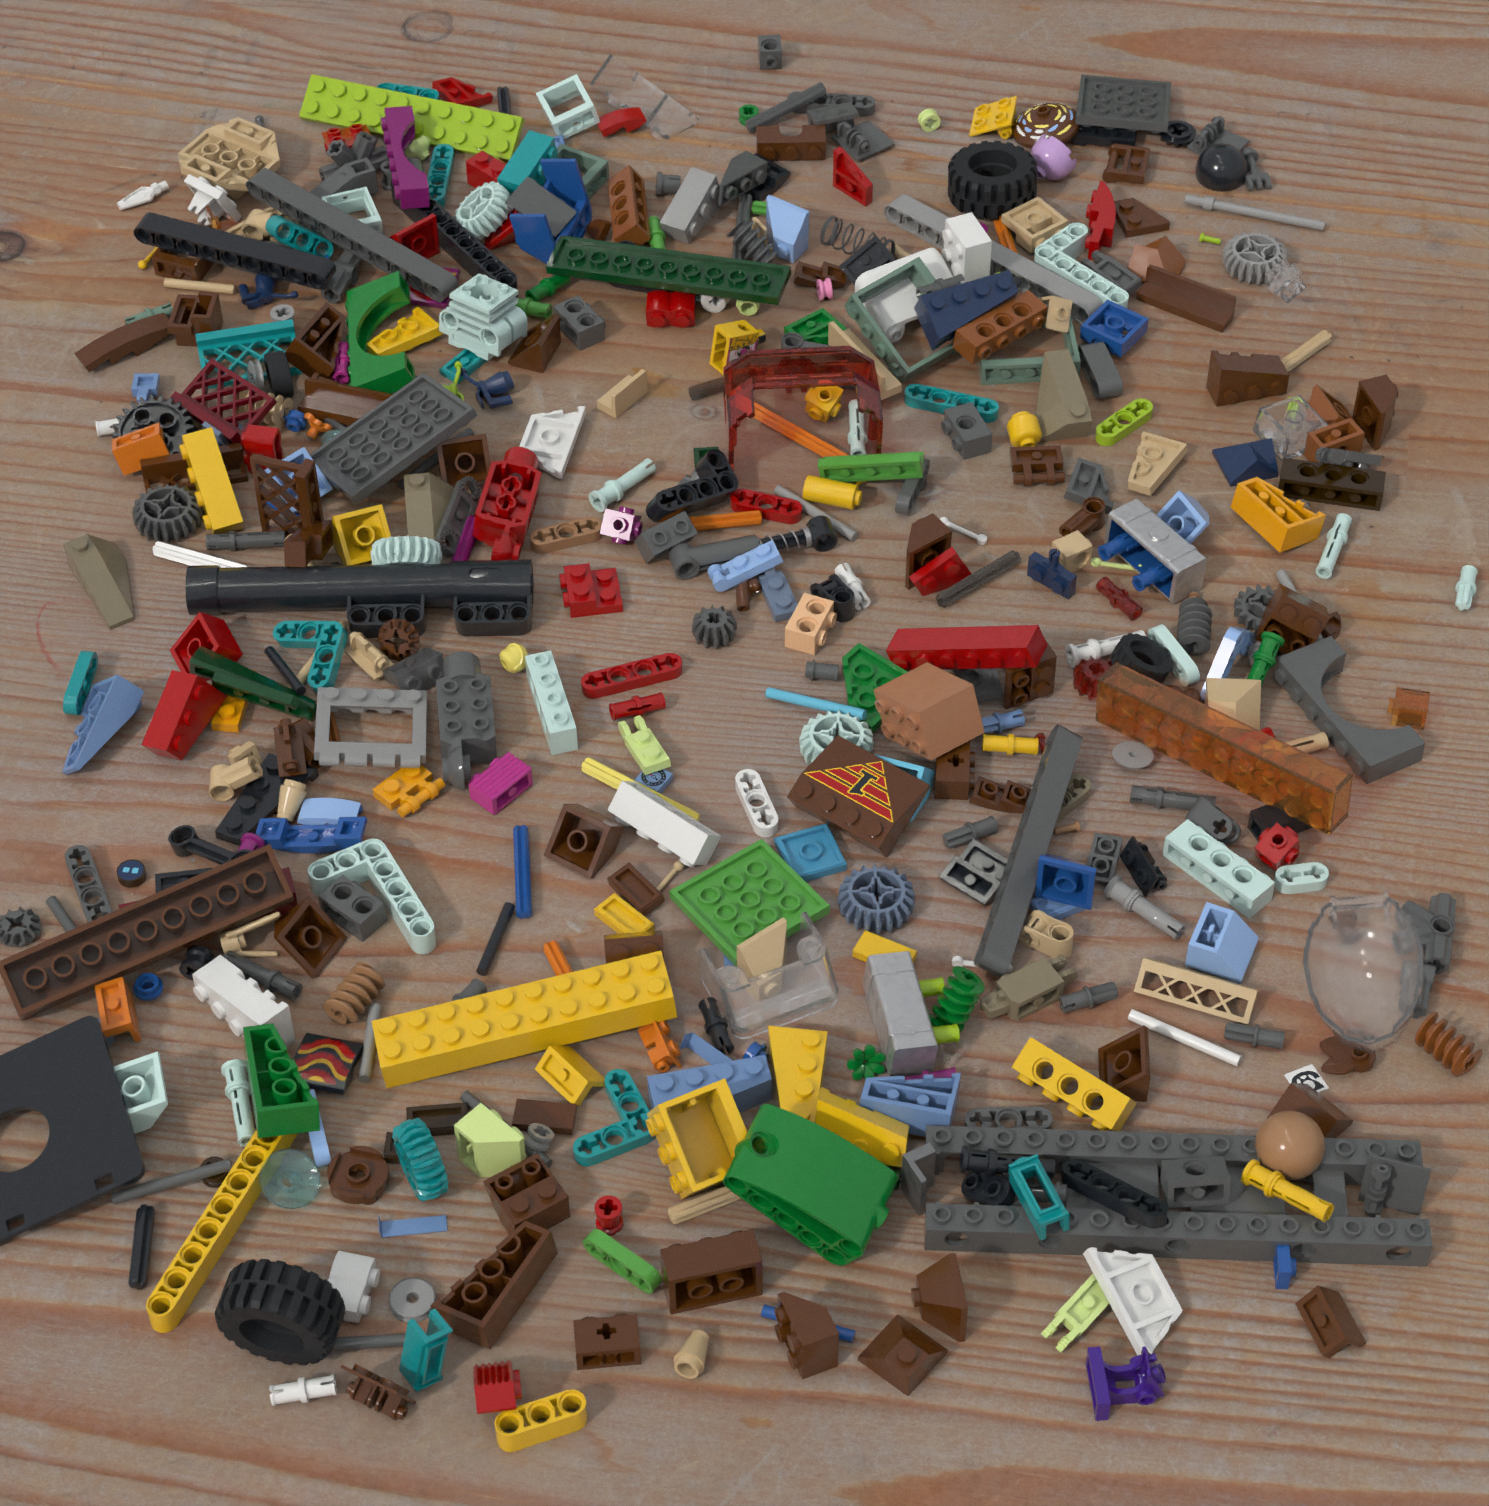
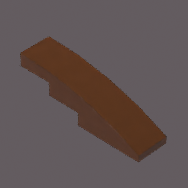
(115, 345)

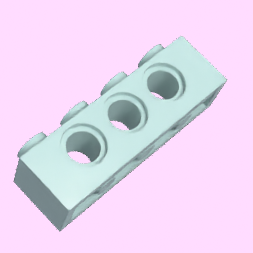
(551, 702)
(1218, 868)

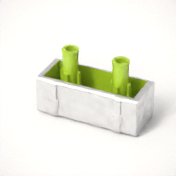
(902, 1015)

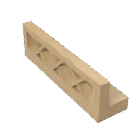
(1199, 979)

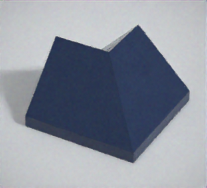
(1247, 461)

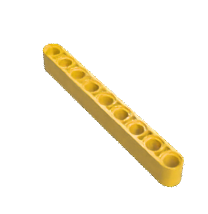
(211, 1223)

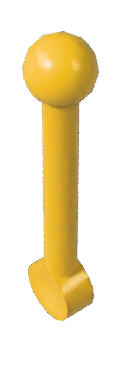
(143, 263)

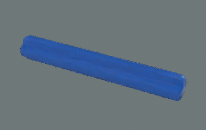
(522, 872)

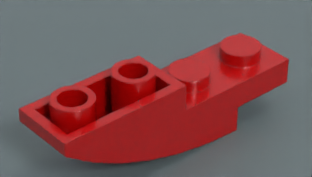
(1101, 219)

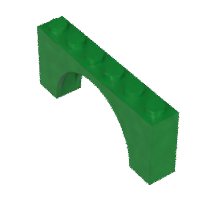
(366, 309)

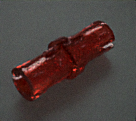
(1129, 608)

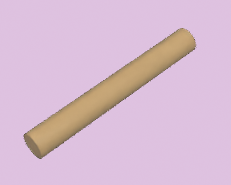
(199, 286)

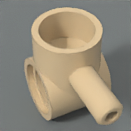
(255, 227)

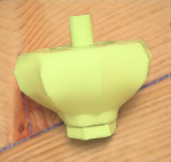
(419, 148)

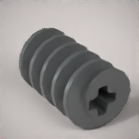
(751, 243)
(1194, 626)

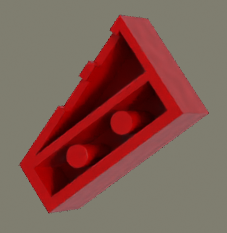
(181, 715)

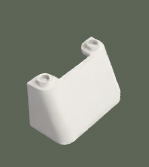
(897, 304)

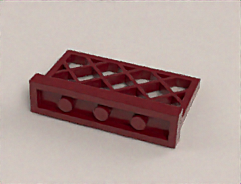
(201, 412)

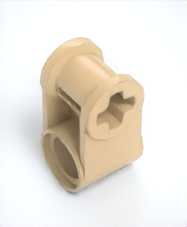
(1047, 935)

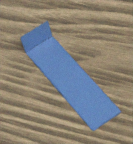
(703, 1049)
(412, 1226)

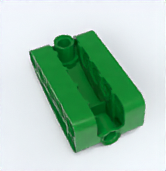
(811, 1183)

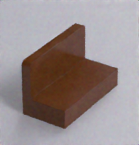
(1329, 1321)

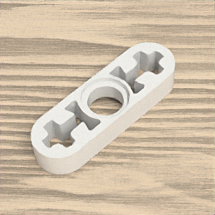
(754, 813)

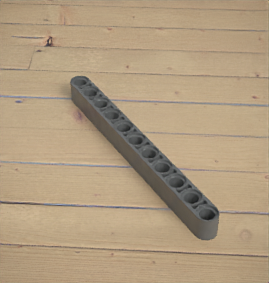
(352, 234)
(1029, 843)

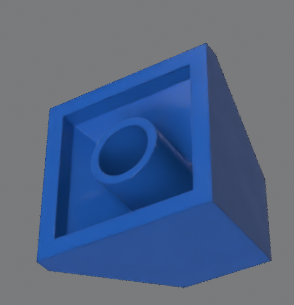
(1065, 881)

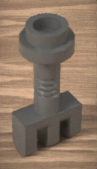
(1255, 176)

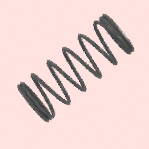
(833, 236)

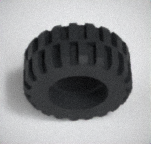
(991, 178)
(280, 1312)

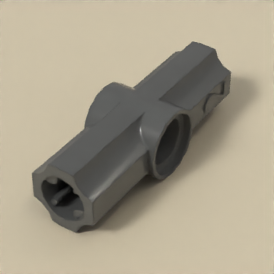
(345, 275)

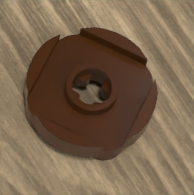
(361, 1190)

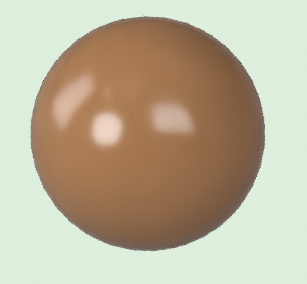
(1290, 1144)

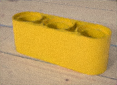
(553, 1409)

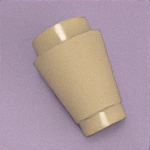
(290, 799)
(692, 1355)

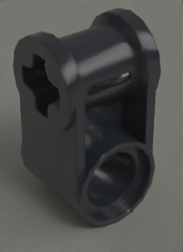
(840, 593)

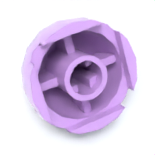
(1052, 158)

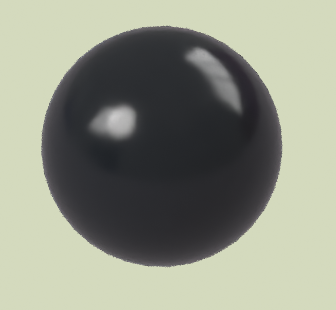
(1221, 168)

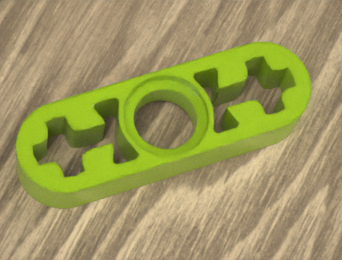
(1136, 412)

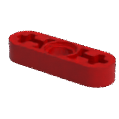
(784, 504)

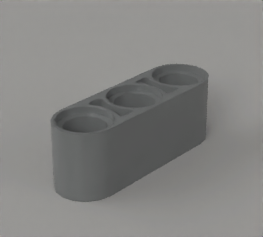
(1100, 370)

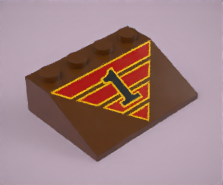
(859, 794)

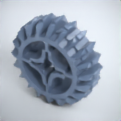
(893, 895)

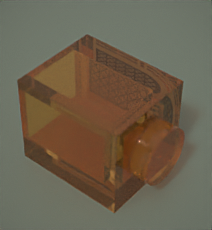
(1409, 708)

